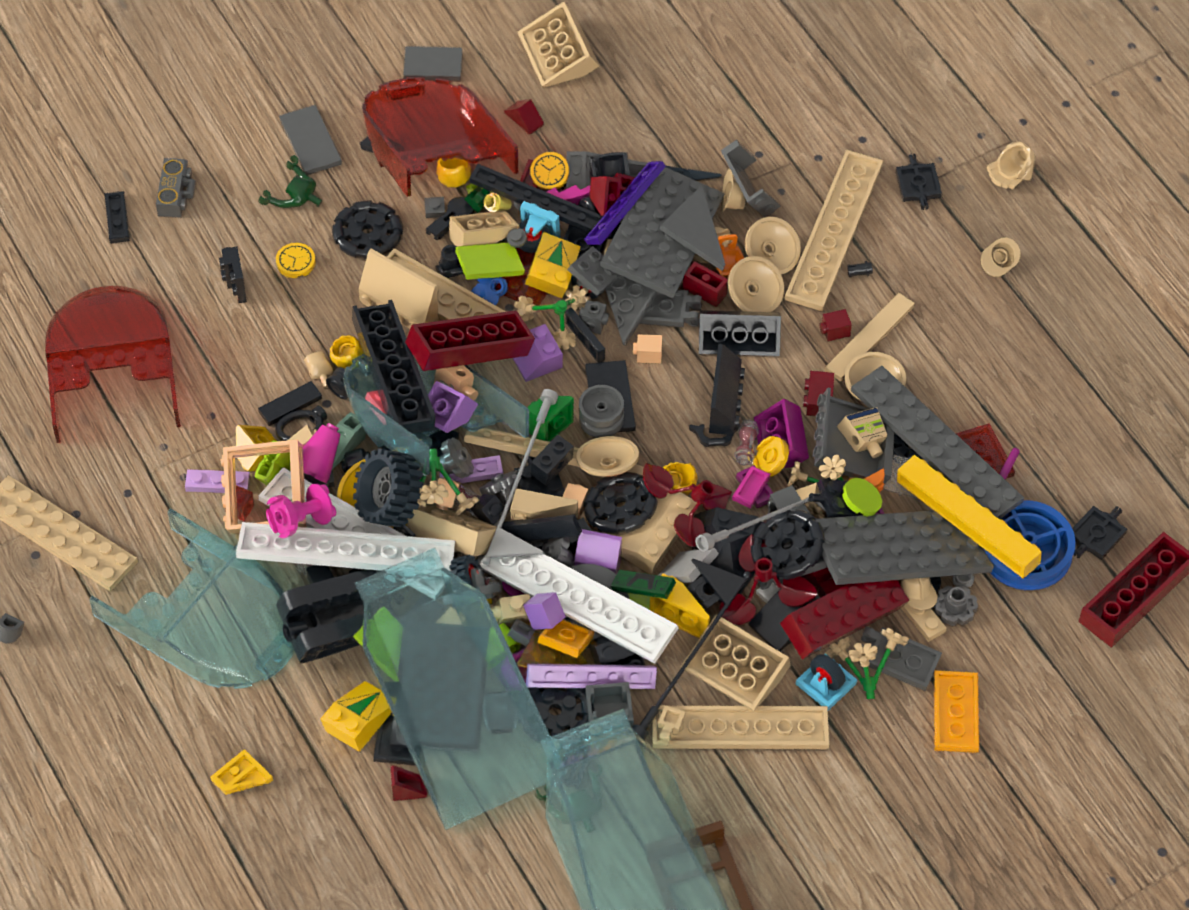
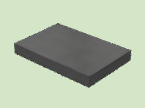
(433, 62)

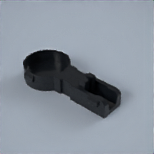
(441, 225)

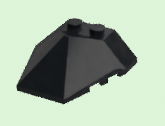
(729, 548)

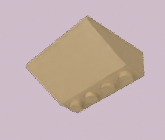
(558, 47)
(411, 294)
(653, 540)
(738, 664)

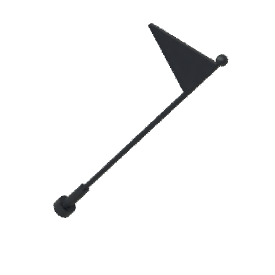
(726, 587)

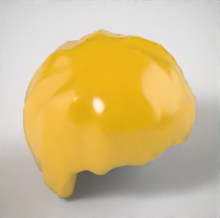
(453, 172)
(345, 350)
(683, 475)

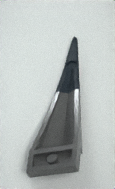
(581, 169)

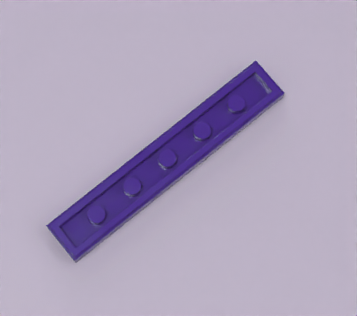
(624, 203)

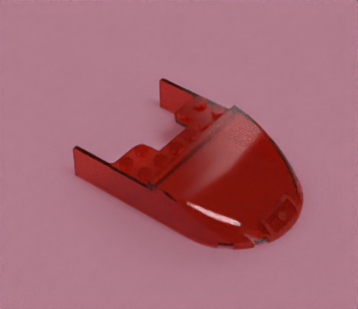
(431, 120)
(107, 331)

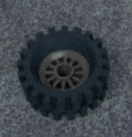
(388, 488)

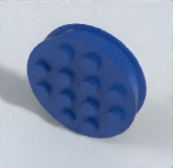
(1053, 536)

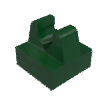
(476, 198)

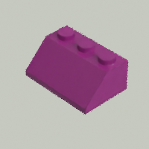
(785, 422)

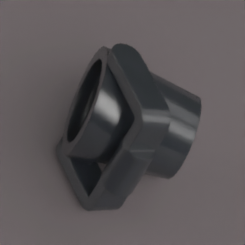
(449, 264)

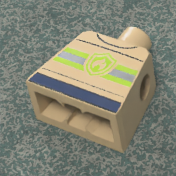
(864, 431)

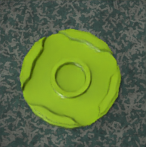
(862, 496)

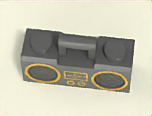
(171, 193)

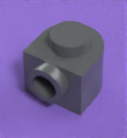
(8, 633)

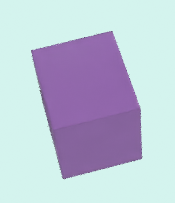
(544, 611)

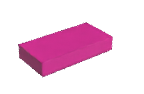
(751, 487)

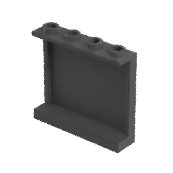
(832, 442)

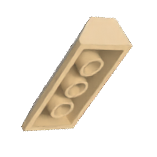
(469, 534)

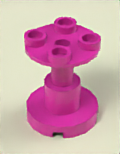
(285, 515)

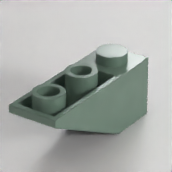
(351, 436)

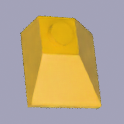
(252, 435)

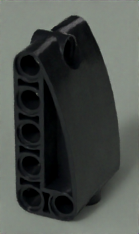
(323, 616)

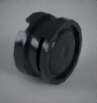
(336, 384)

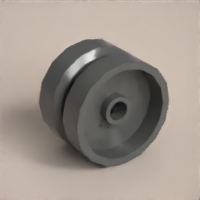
(601, 411)

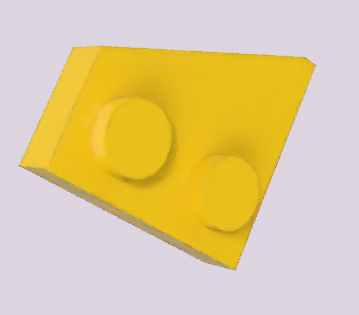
(240, 774)

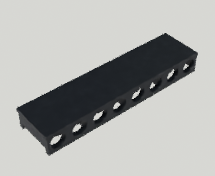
(393, 367)

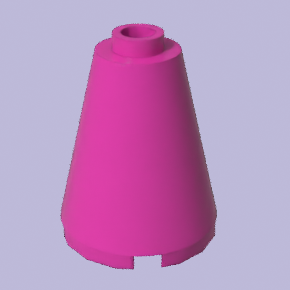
(321, 452)

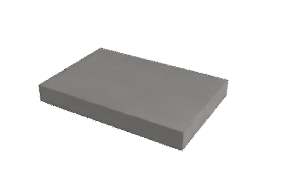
(684, 569)

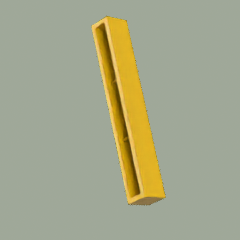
(969, 516)

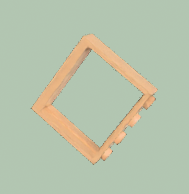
(229, 478)

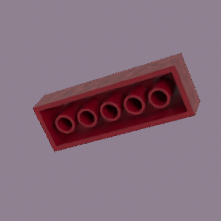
(469, 340)
(1136, 590)
(842, 614)

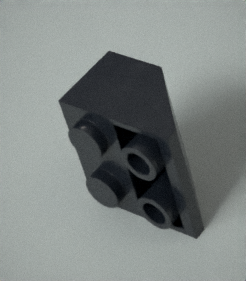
(611, 653)

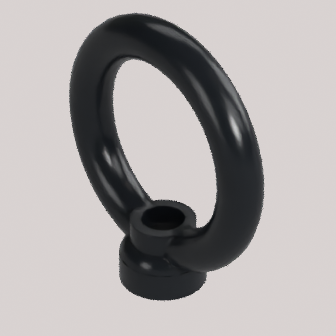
(316, 416)

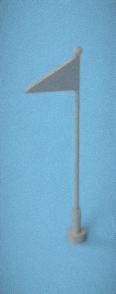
(706, 541)
(503, 542)

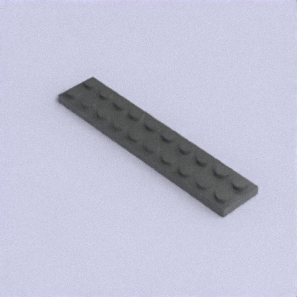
(936, 442)

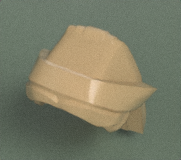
(1012, 165)

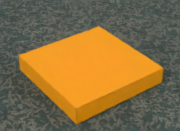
(567, 638)

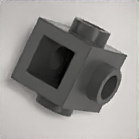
(594, 316)

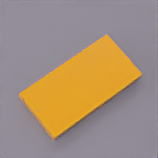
(956, 711)

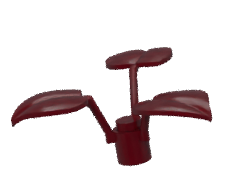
(710, 495)
(793, 592)

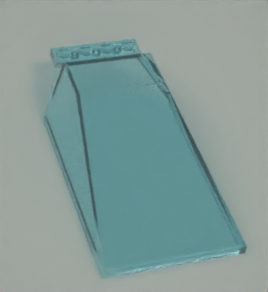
(452, 688)
(624, 823)

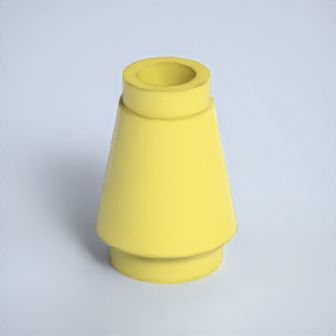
(495, 202)

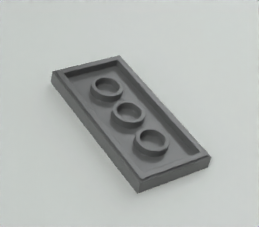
(310, 140)

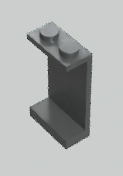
(738, 159)

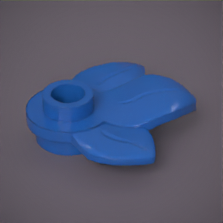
(487, 289)

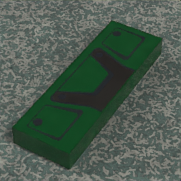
(643, 584)

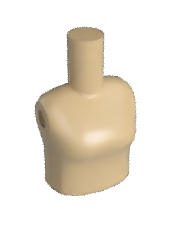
(318, 367)

